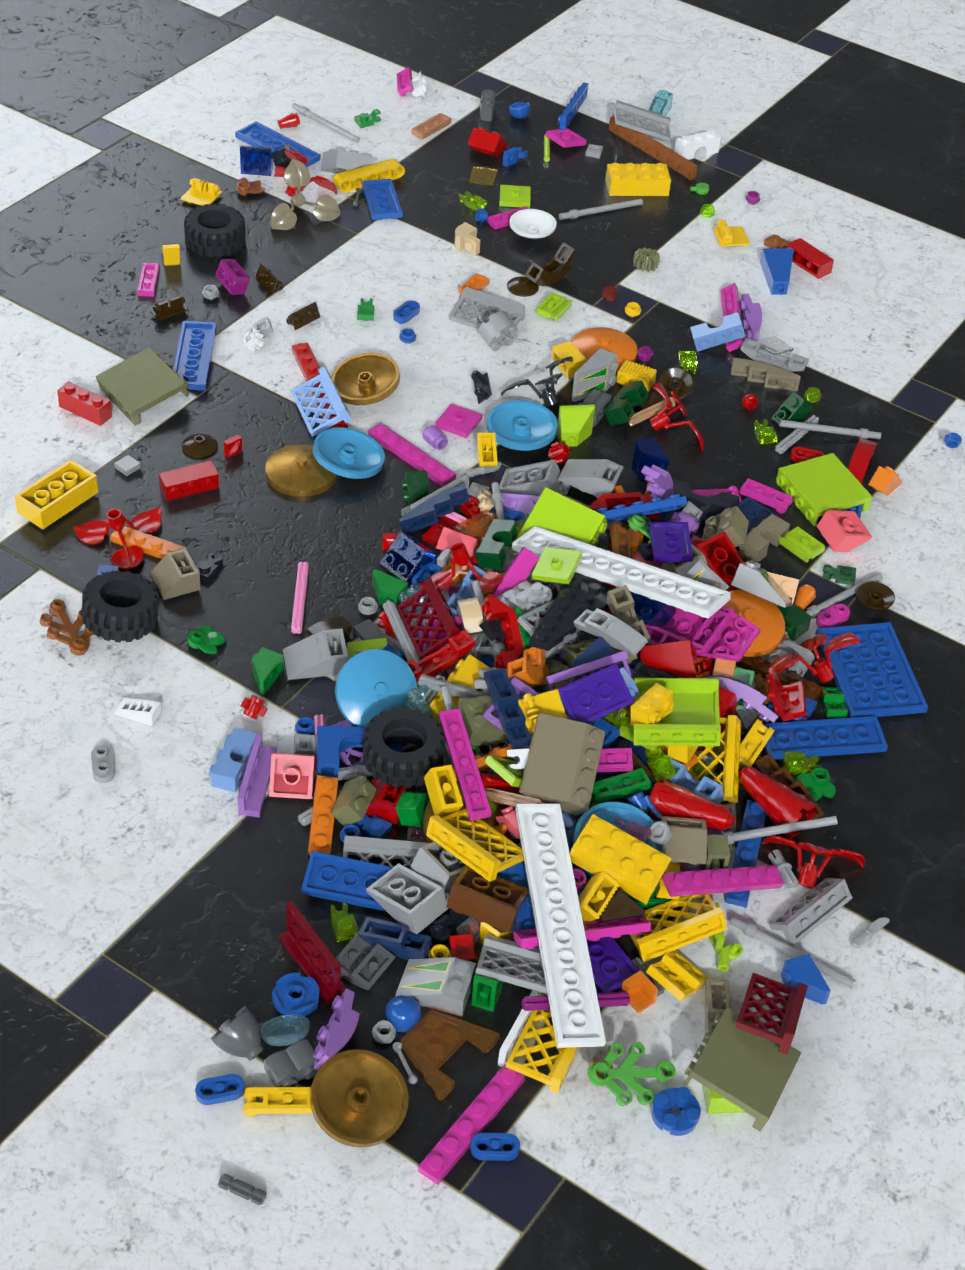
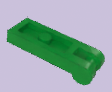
(620, 786)

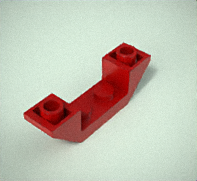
(614, 499)
(497, 610)

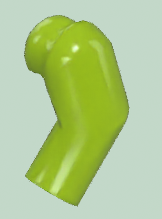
(728, 954)

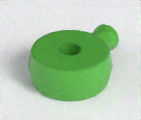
(701, 188)

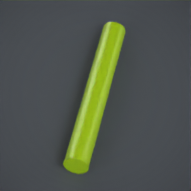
(546, 149)

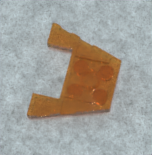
(436, 1040)

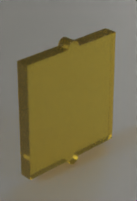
(483, 176)

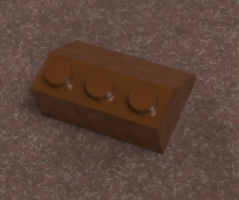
(485, 901)

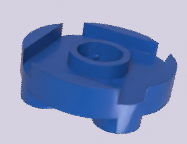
(296, 983)
(676, 1098)

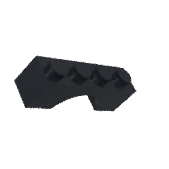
(708, 505)

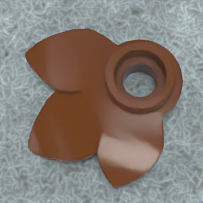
(245, 187)

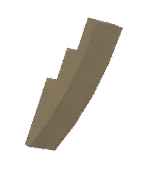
(764, 373)
(716, 999)

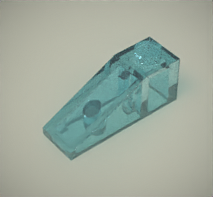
(662, 102)

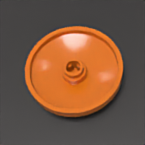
(610, 339)
(761, 614)

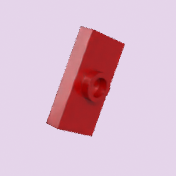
(433, 534)

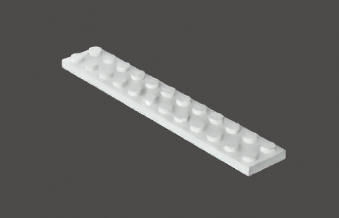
(638, 576)
(559, 927)

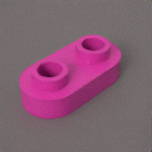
(833, 616)

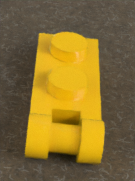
(754, 743)
(277, 1100)

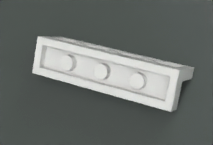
(515, 1032)

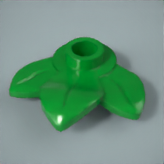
(205, 639)
(817, 783)

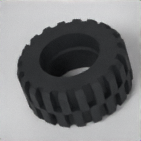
(214, 230)
(117, 622)
(408, 727)

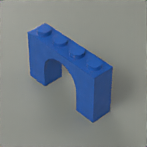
(333, 741)

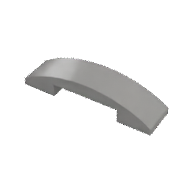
(754, 351)

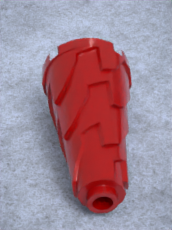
(776, 799)
(677, 801)

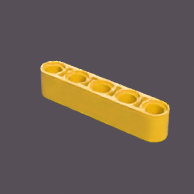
(351, 179)

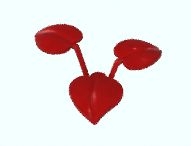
(321, 181)
(661, 419)
(126, 558)
(462, 558)
(821, 667)
(809, 872)

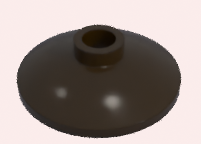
(522, 286)
(679, 377)
(199, 446)
(875, 595)

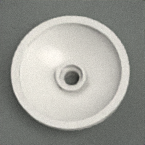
(532, 223)

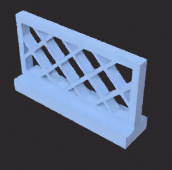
(328, 387)

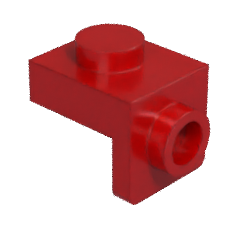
(462, 947)

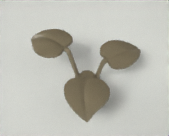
(297, 176)

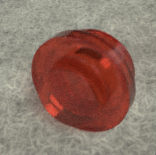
(610, 293)

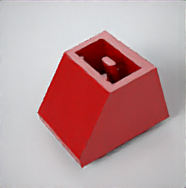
(487, 142)
(385, 801)

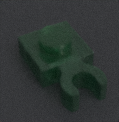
(841, 574)

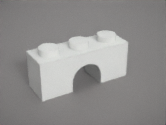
(707, 142)

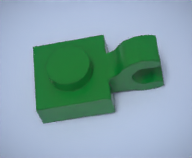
(365, 120)

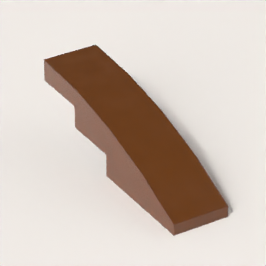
(769, 767)

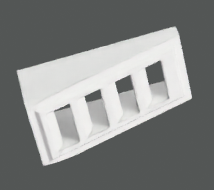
(148, 715)

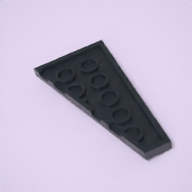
(565, 609)

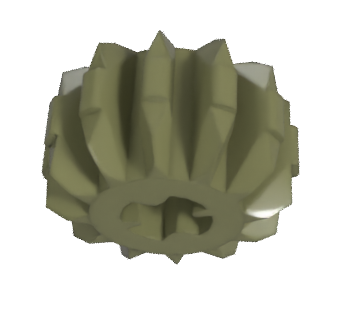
(646, 259)

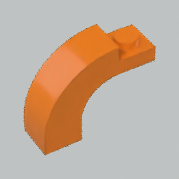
(530, 668)

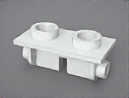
(419, 84)

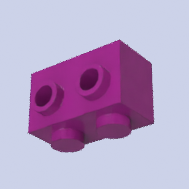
(232, 276)

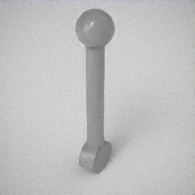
(397, 1048)

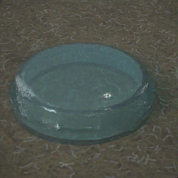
(285, 1030)

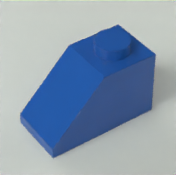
(805, 971)

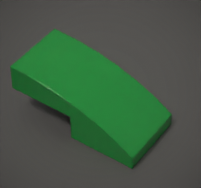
(833, 703)

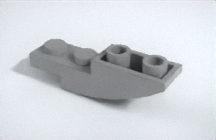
(611, 629)

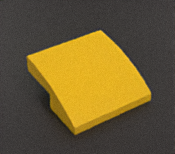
(677, 975)

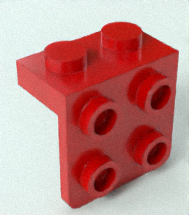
(788, 699)

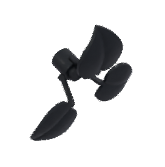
(548, 393)

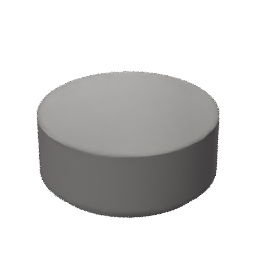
(660, 832)

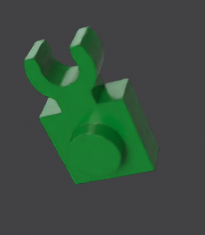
(366, 310)

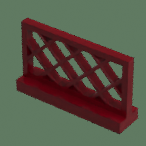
(447, 620)
(312, 954)
(788, 1015)

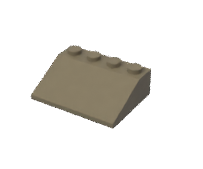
(562, 763)

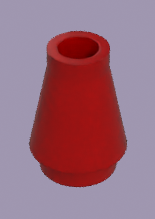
(289, 121)

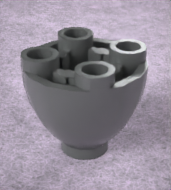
(240, 1036)

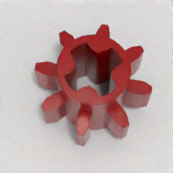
(559, 452)
(254, 707)

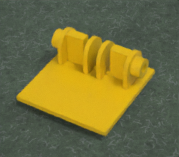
(201, 192)
(730, 236)
(544, 703)

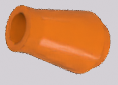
(804, 596)

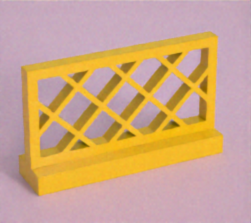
(731, 759)
(470, 850)
(678, 932)
(562, 1061)

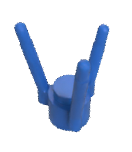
(640, 801)

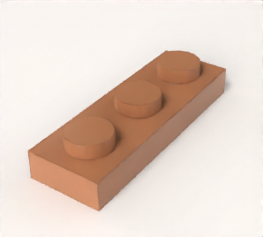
(431, 126)

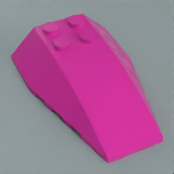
(719, 637)

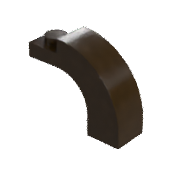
(555, 269)

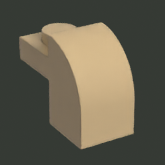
(467, 239)
(470, 614)

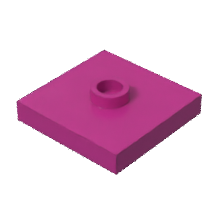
(566, 138)
(458, 420)

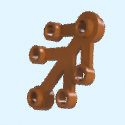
(77, 644)

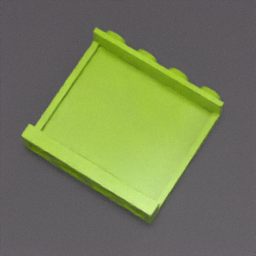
(822, 486)
(565, 518)
(693, 717)

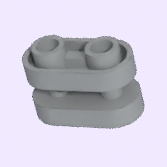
(786, 647)

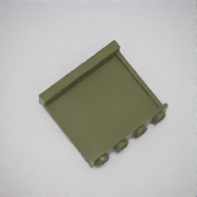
(140, 383)
(742, 1067)

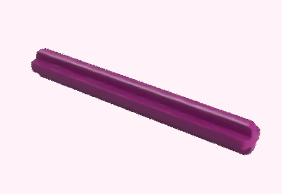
(611, 999)

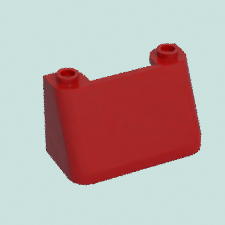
(677, 659)

